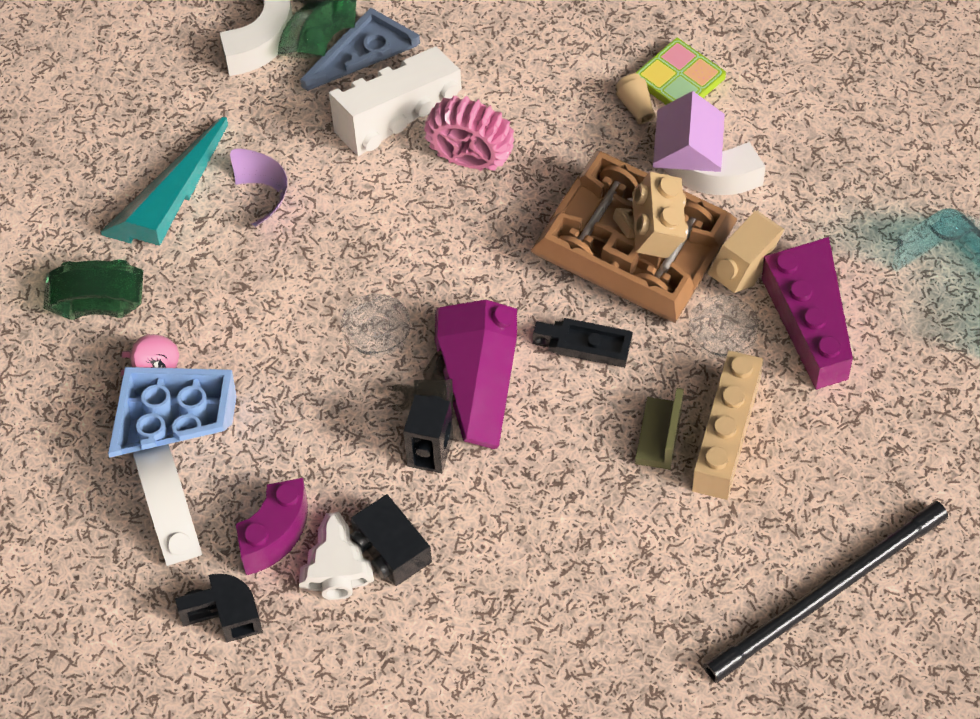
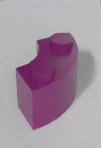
(274, 527)

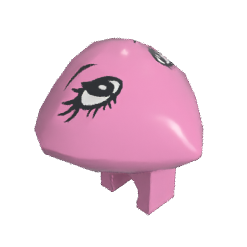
(153, 352)

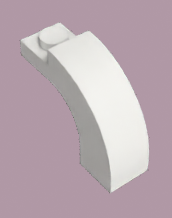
(257, 42)
(739, 173)
(167, 504)

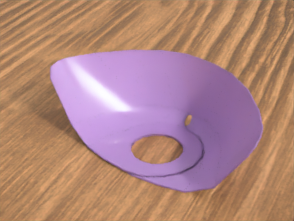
(258, 168)

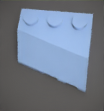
(171, 407)

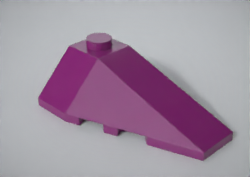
(478, 357)

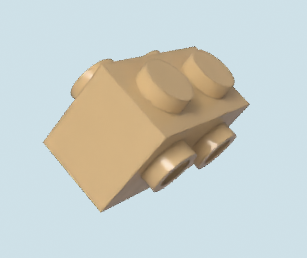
(659, 215)

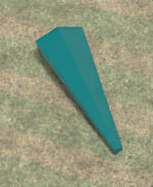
(155, 208)

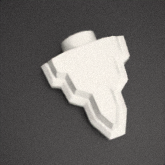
(335, 561)

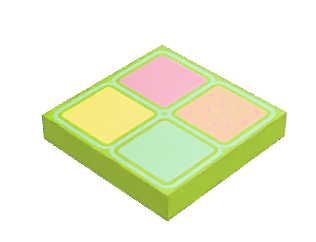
(679, 71)

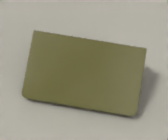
(659, 431)

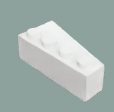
(392, 99)

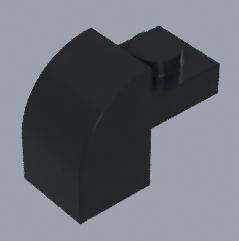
(228, 600)

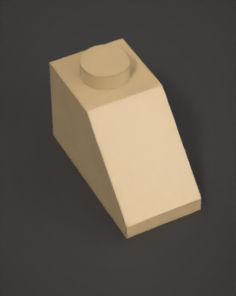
(743, 254)

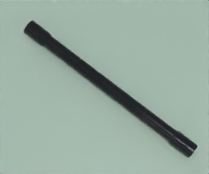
(737, 654)

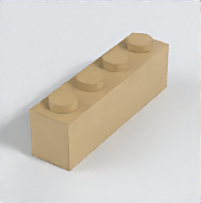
(727, 425)

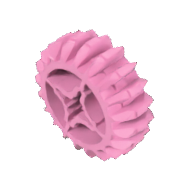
(469, 133)

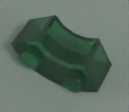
(314, 26)
(93, 288)

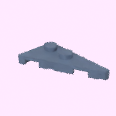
(368, 43)

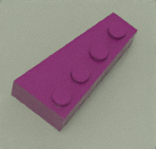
(811, 308)

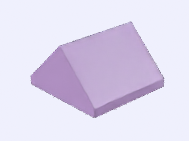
(689, 135)

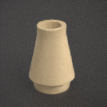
(634, 94)

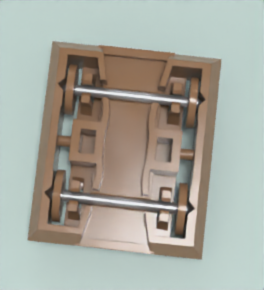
(593, 247)

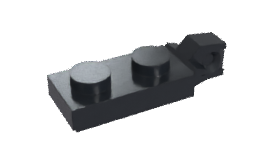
(585, 341)

